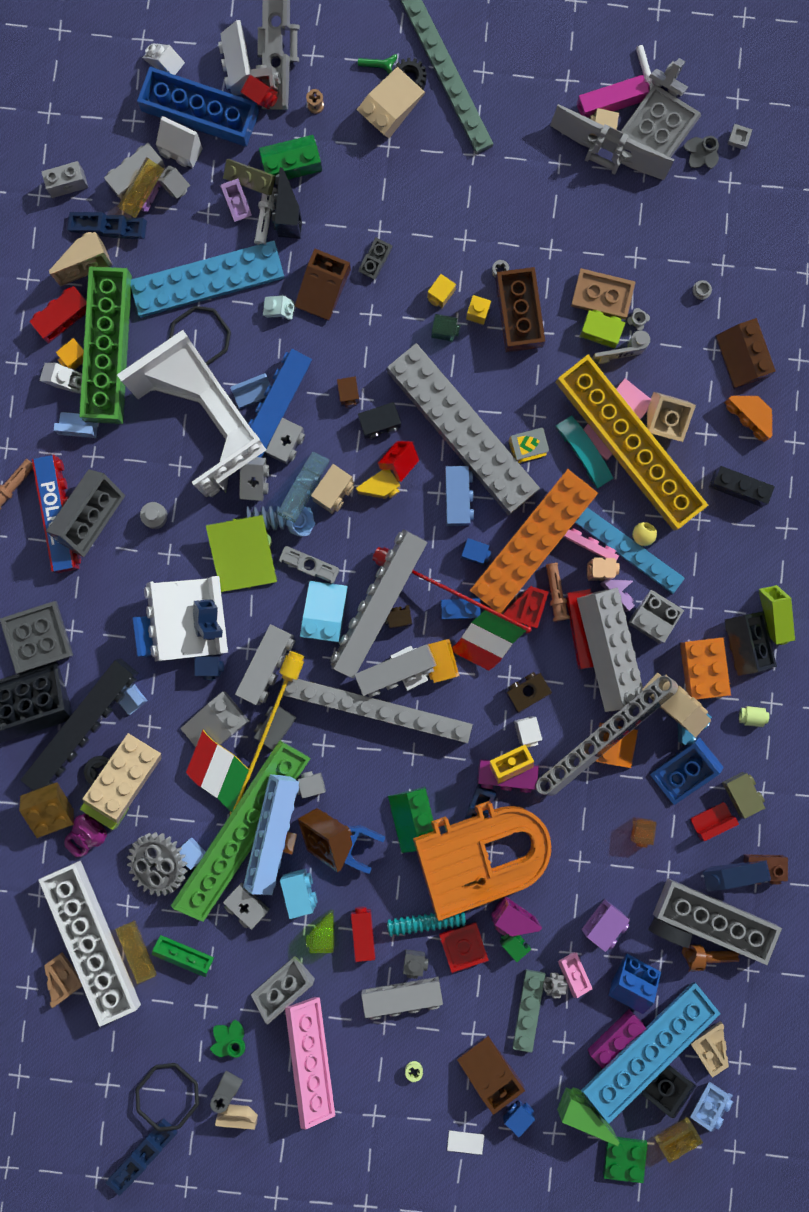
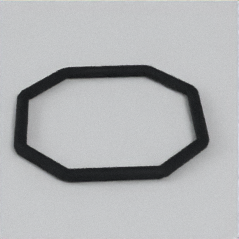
(218, 317)
(187, 1115)

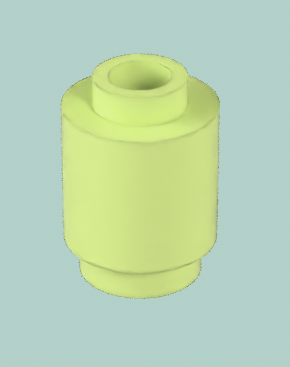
(753, 716)

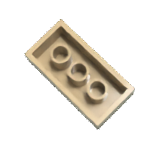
(122, 778)

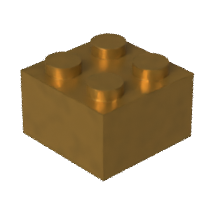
(46, 810)

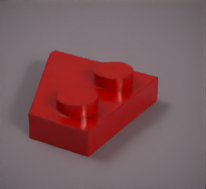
(528, 607)

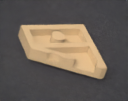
(712, 1049)

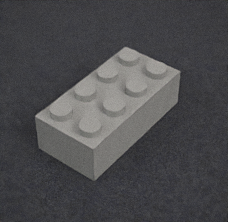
(264, 665)

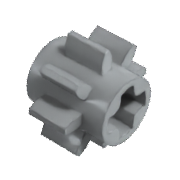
(555, 985)

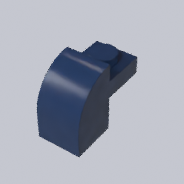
(206, 619)

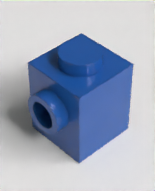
(519, 1117)

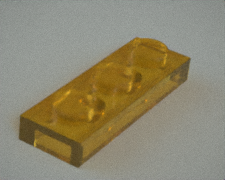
(141, 187)
(136, 952)

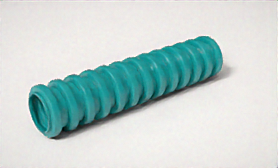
(423, 923)

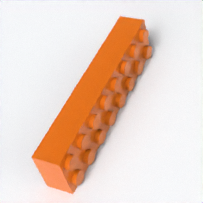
(534, 541)

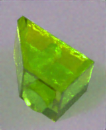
(322, 935)

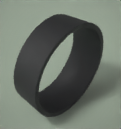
(671, 932)

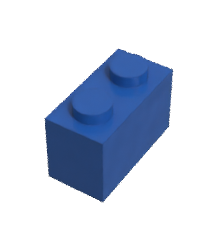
(459, 609)

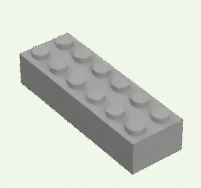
(610, 648)
(717, 921)

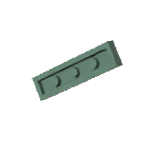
(528, 1010)

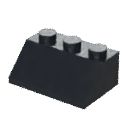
(750, 643)

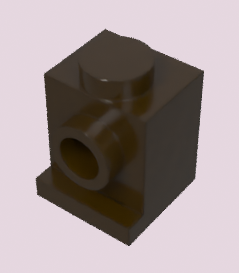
(399, 617)

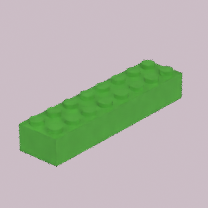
(105, 344)

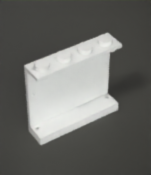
(173, 622)

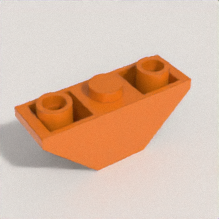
(752, 414)

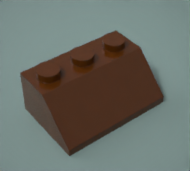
(745, 353)
(326, 838)

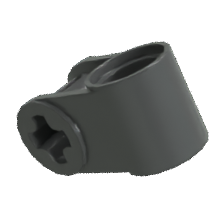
(226, 1090)

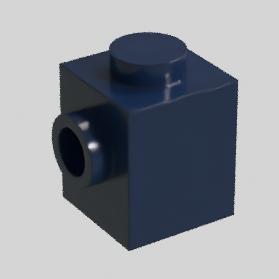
(208, 667)

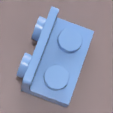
(711, 1107)

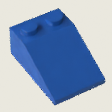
(687, 771)

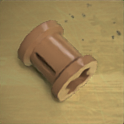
(319, 104)

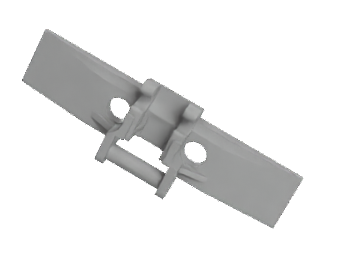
(271, 45)
(640, 159)

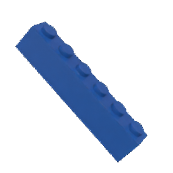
(279, 396)

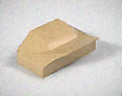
(237, 1117)

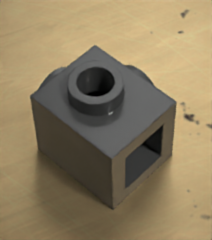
(414, 963)

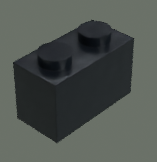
(379, 421)

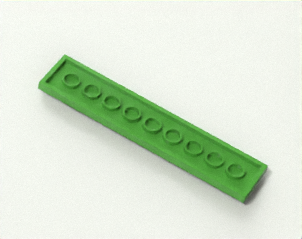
(235, 837)

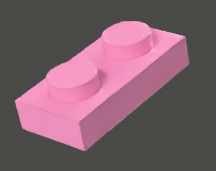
(575, 975)

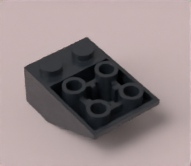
(287, 216)

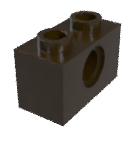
(539, 688)

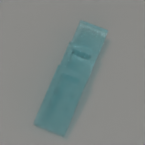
(303, 487)

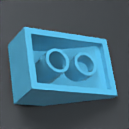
(324, 611)

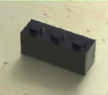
(741, 486)

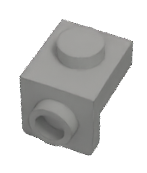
(264, 72)

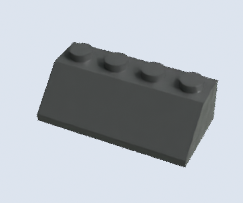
(86, 512)

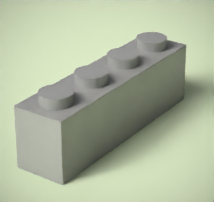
(395, 670)
(402, 997)

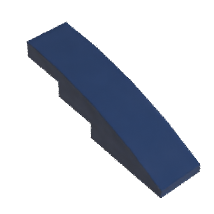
(107, 225)
(140, 1158)

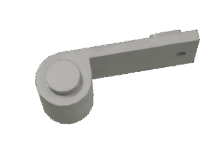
(636, 345)

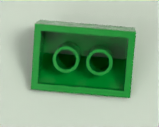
(296, 156)
(411, 816)

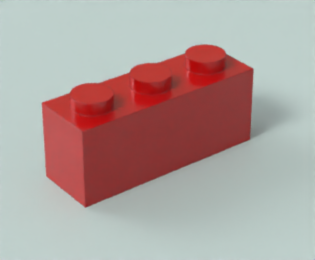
(59, 314)

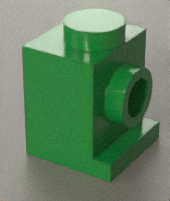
(515, 946)

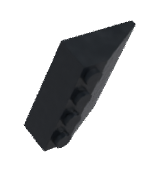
(32, 702)

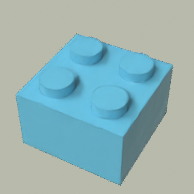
(298, 893)

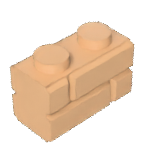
(602, 569)

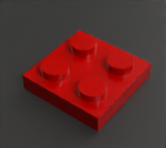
(463, 947)

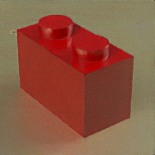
(259, 92)

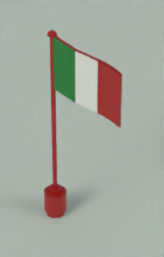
(486, 637)

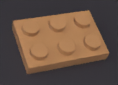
(603, 293)

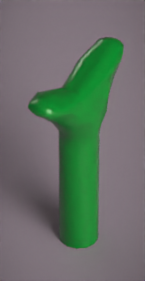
(386, 64)

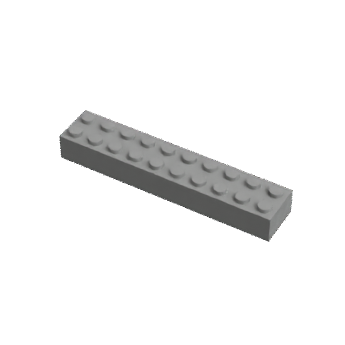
(462, 429)

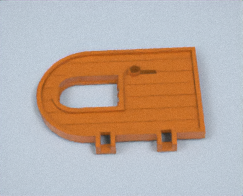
(461, 858)

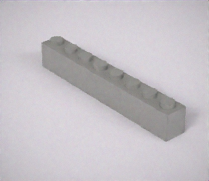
(378, 603)

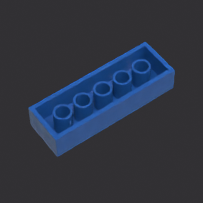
(198, 106)

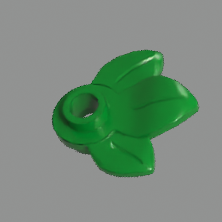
(226, 1037)

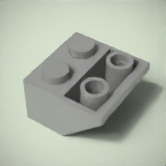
(655, 617)

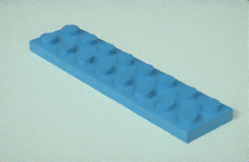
(206, 279)
(650, 1052)

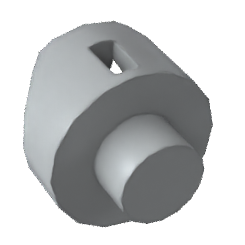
(153, 515)

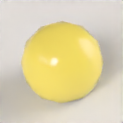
(644, 534)

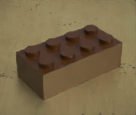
(520, 309)

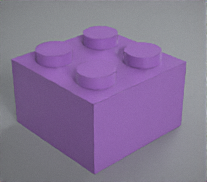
(605, 925)

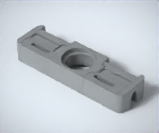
(297, 559)

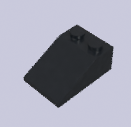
(669, 1091)

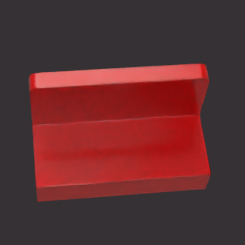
(400, 459)
(713, 821)

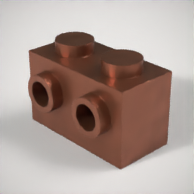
(776, 863)

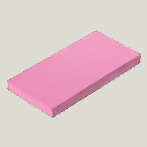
(635, 399)

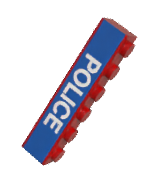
(52, 498)

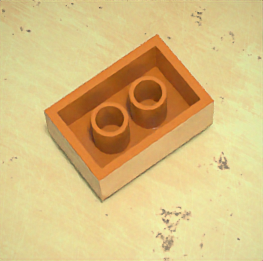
(705, 668)

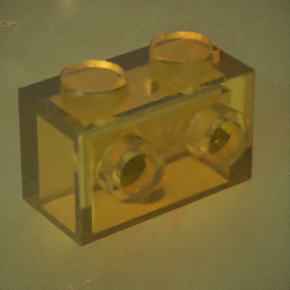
(678, 1140)

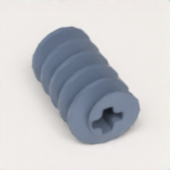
(270, 517)

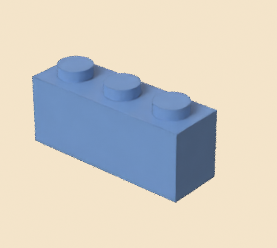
(458, 495)

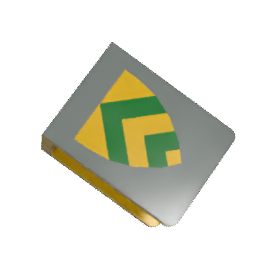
(529, 445)

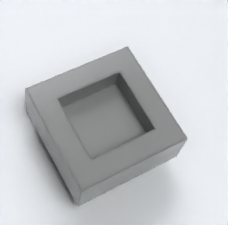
(739, 136)

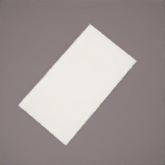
(465, 1142)

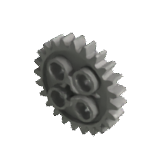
(157, 864)

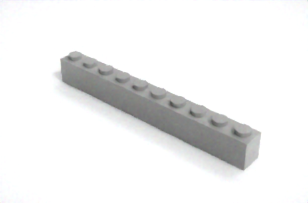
(378, 709)

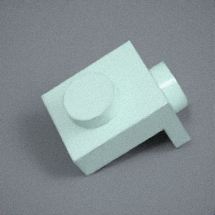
(278, 307)

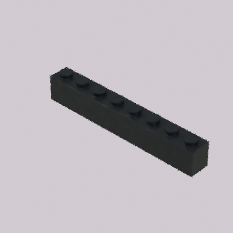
(80, 725)

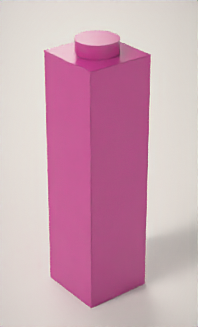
(614, 96)

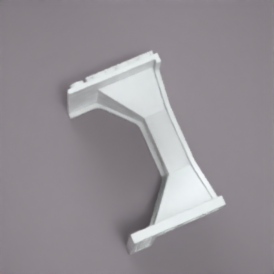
(181, 372)

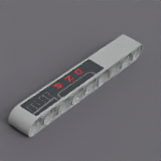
(615, 736)

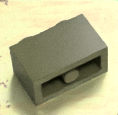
(744, 795)

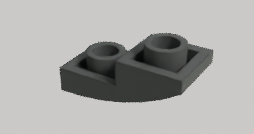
(375, 258)

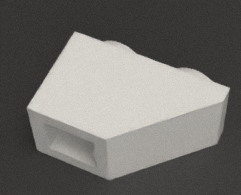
(163, 58)
(61, 377)

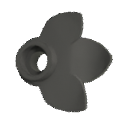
(700, 153)

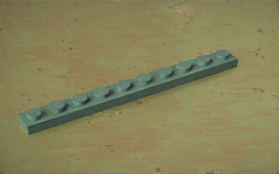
(447, 75)

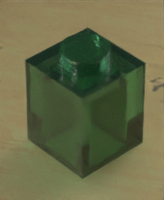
(445, 327)

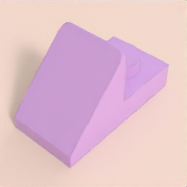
(236, 200)
(626, 599)

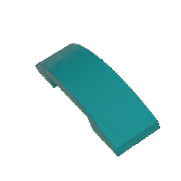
(585, 451)

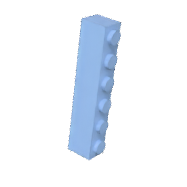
(271, 834)

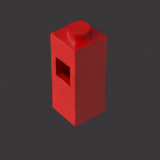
(363, 934)

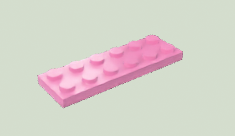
(310, 1062)

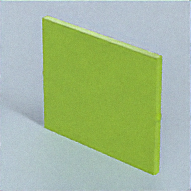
(241, 553)

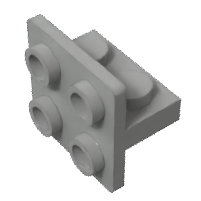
(668, 78)

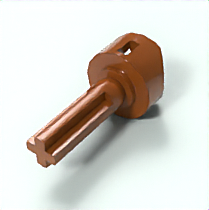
(698, 957)

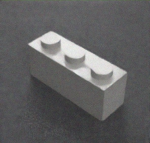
(122, 177)

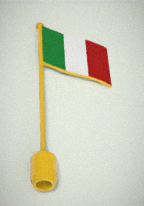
(222, 771)

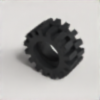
(417, 68)

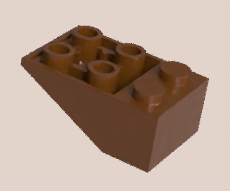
(322, 284)
(491, 1075)

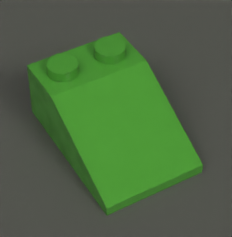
(579, 1113)

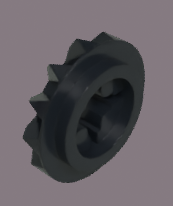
(89, 772)

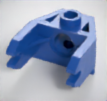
(356, 832)

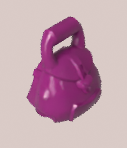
(86, 833)

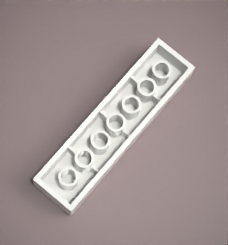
(90, 943)

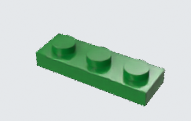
(182, 956)

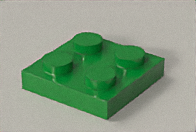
(626, 1160)

